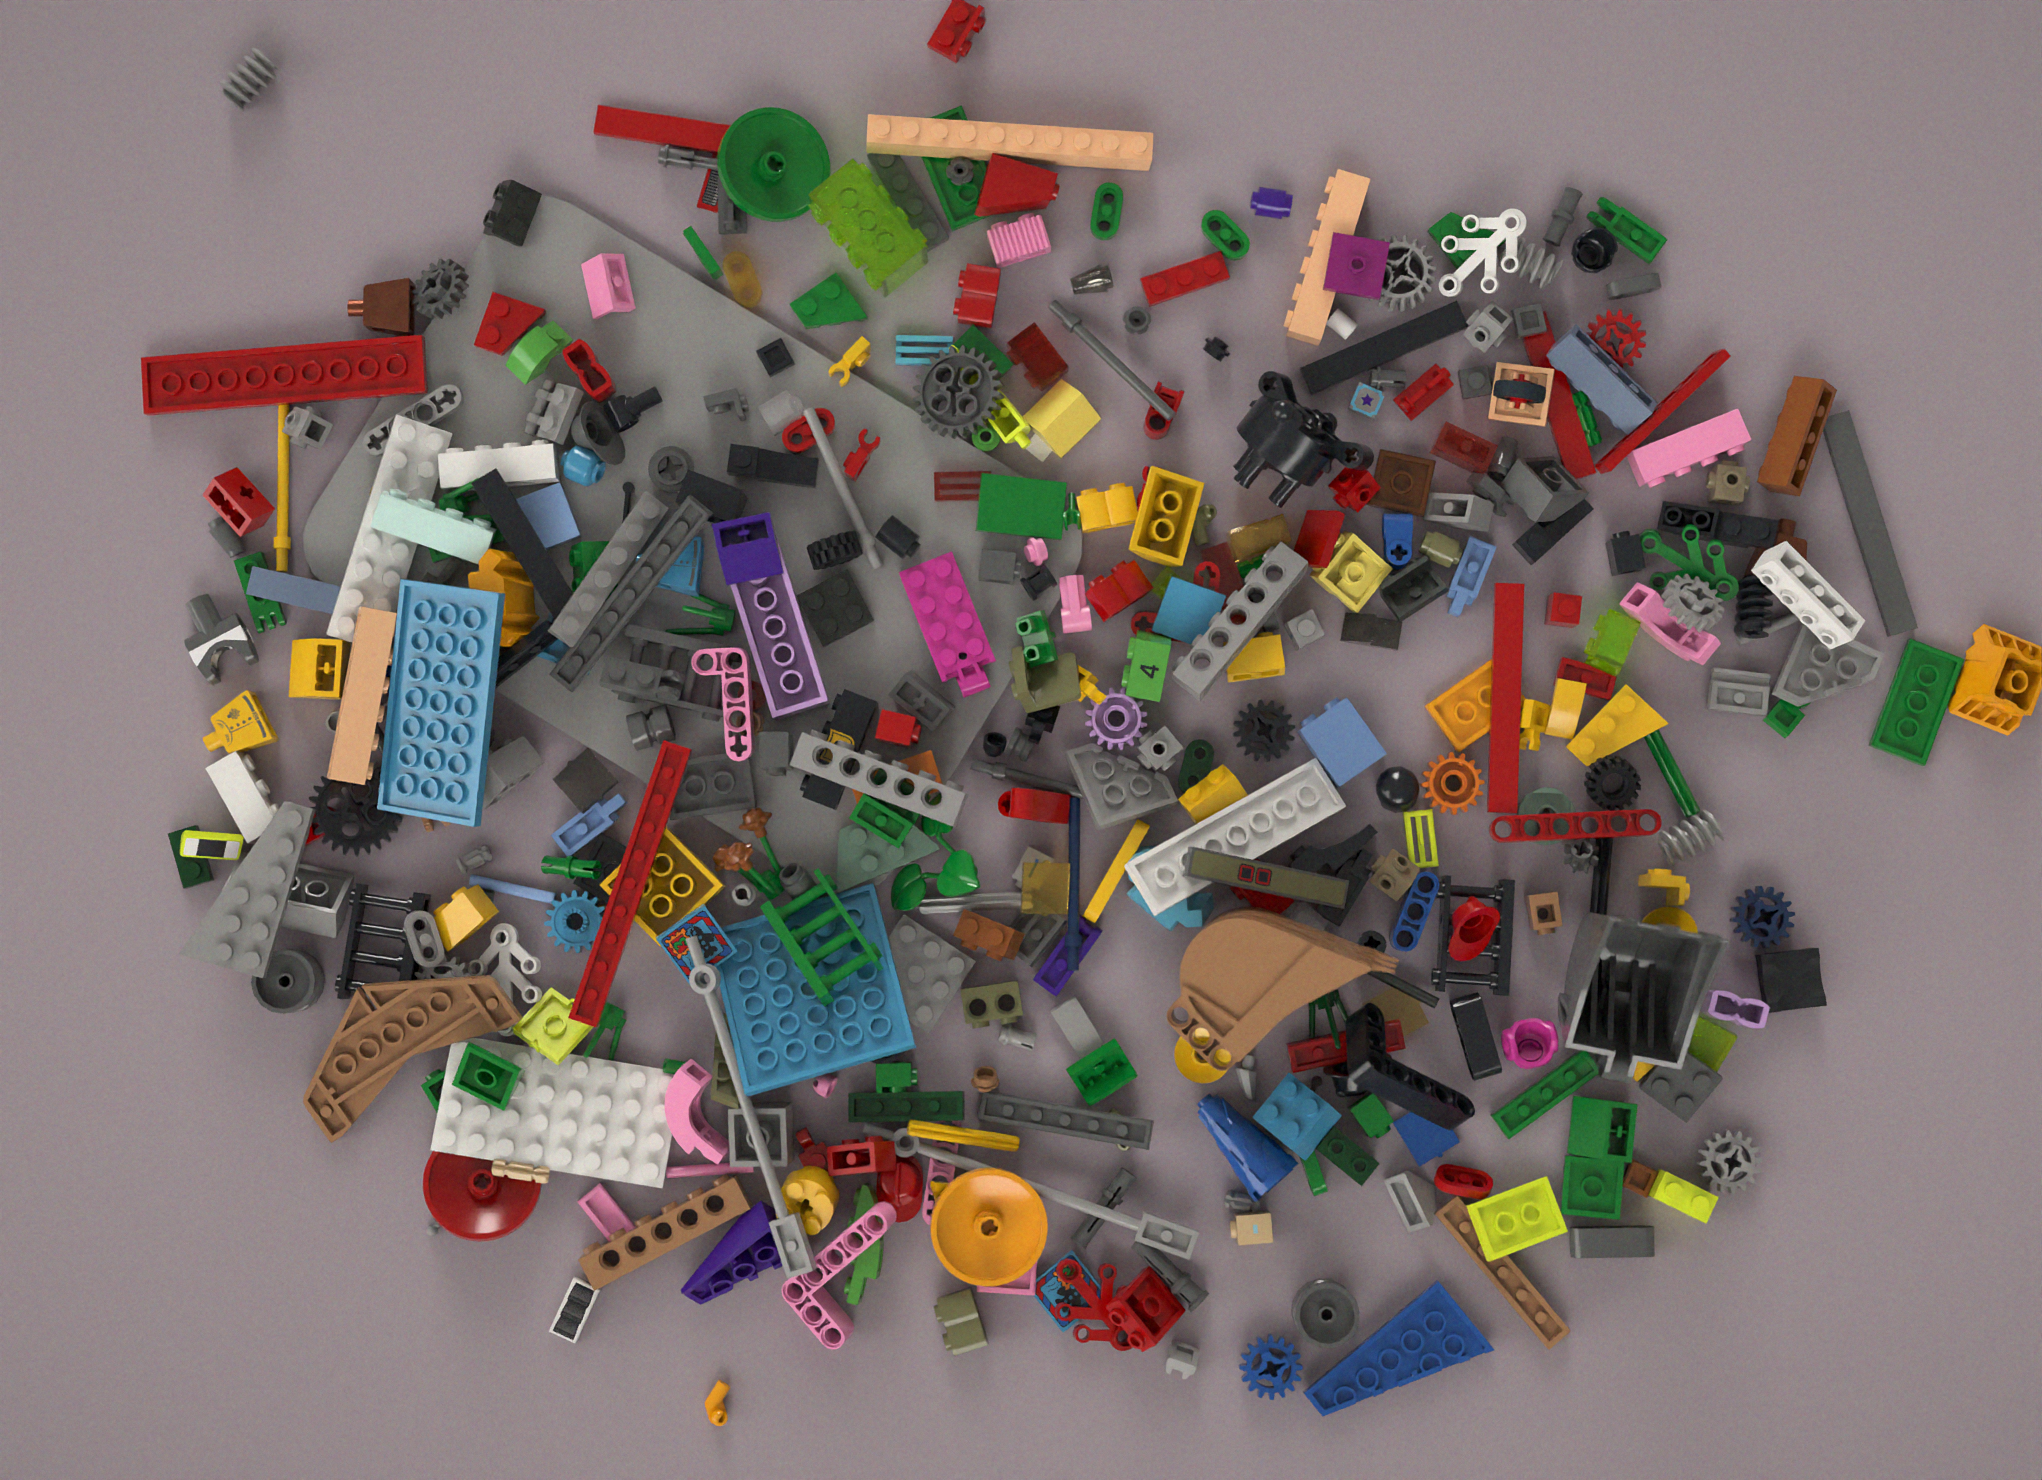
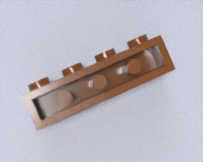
(1796, 435)

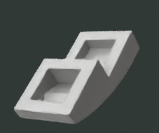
(1077, 1027)

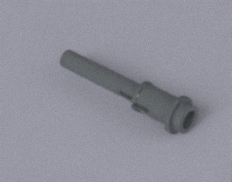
(674, 157)

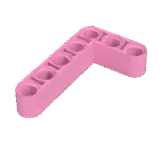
(830, 1264)

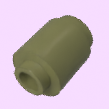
(1441, 548)

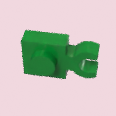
(1784, 717)

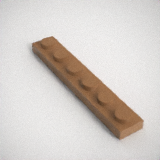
(1504, 1276)

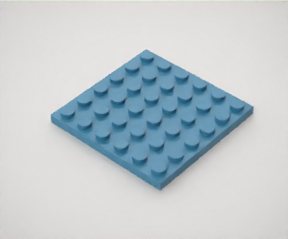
(776, 1016)

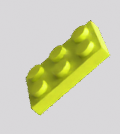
(1516, 1218)

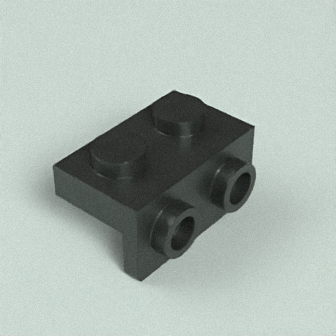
(511, 212)
(1412, 588)

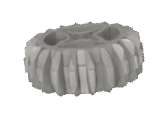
(1407, 277)

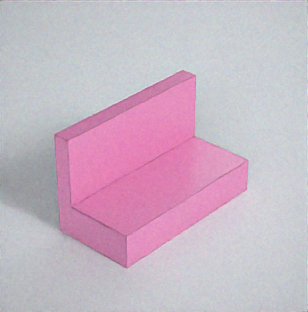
(608, 284)

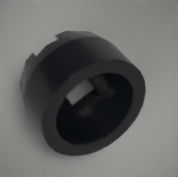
(994, 744)

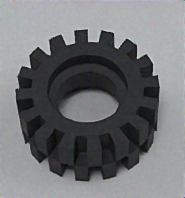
(834, 550)
(1623, 794)

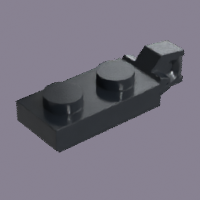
(1357, 875)

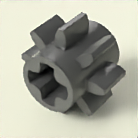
(1583, 862)

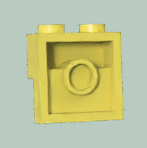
(1352, 572)

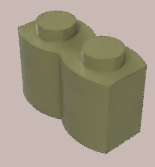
(961, 1321)

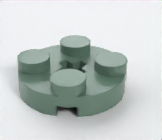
(1547, 798)

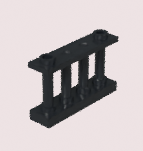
(1498, 951)
(404, 963)

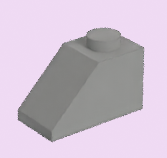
(1459, 511)

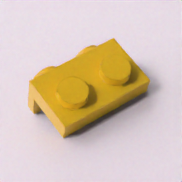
(1676, 887)

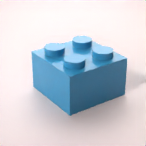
(1297, 1116)

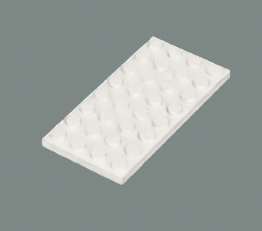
(569, 1117)

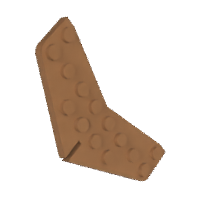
(407, 1022)

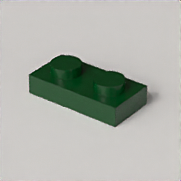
(192, 870)

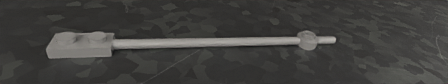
(787, 1229)
(1150, 1229)

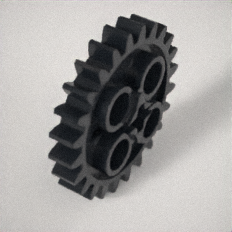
(332, 822)

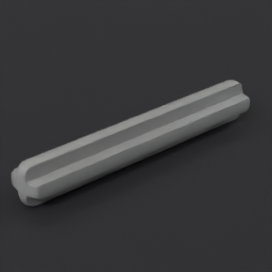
(970, 902)

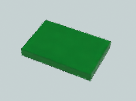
(1021, 506)

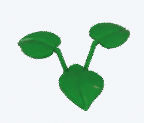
(956, 879)

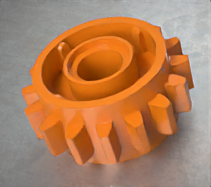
(1467, 778)

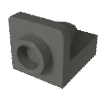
(722, 401)

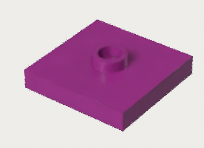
(1356, 266)

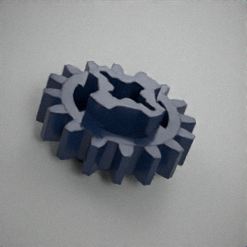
(1769, 925)

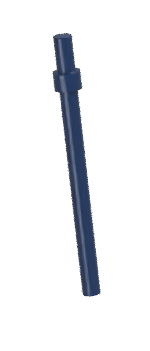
(1073, 940)

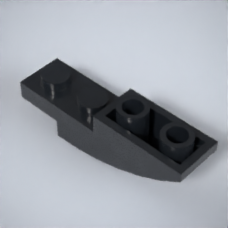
(1713, 524)

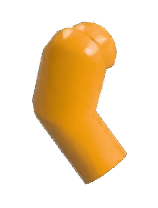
(714, 1404)

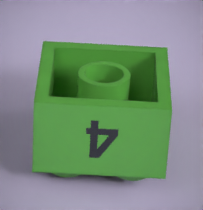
(1148, 665)

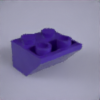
(748, 548)

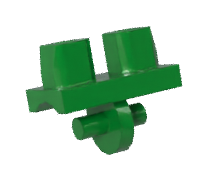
(1036, 638)

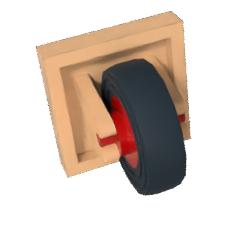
(1521, 394)

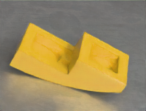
(1565, 708)

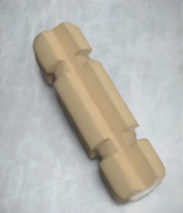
(520, 1171)

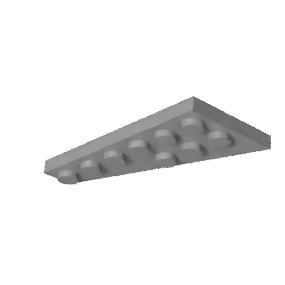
(249, 912)

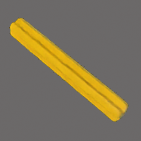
(963, 1135)

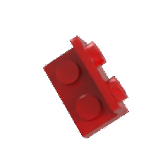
(956, 30)

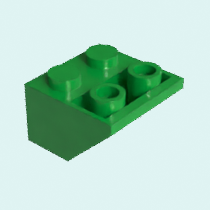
(1602, 1128)

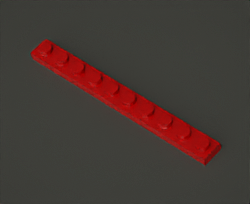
(630, 884)

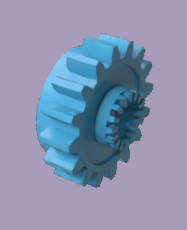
(562, 917)

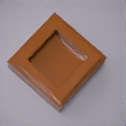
(1639, 1178)

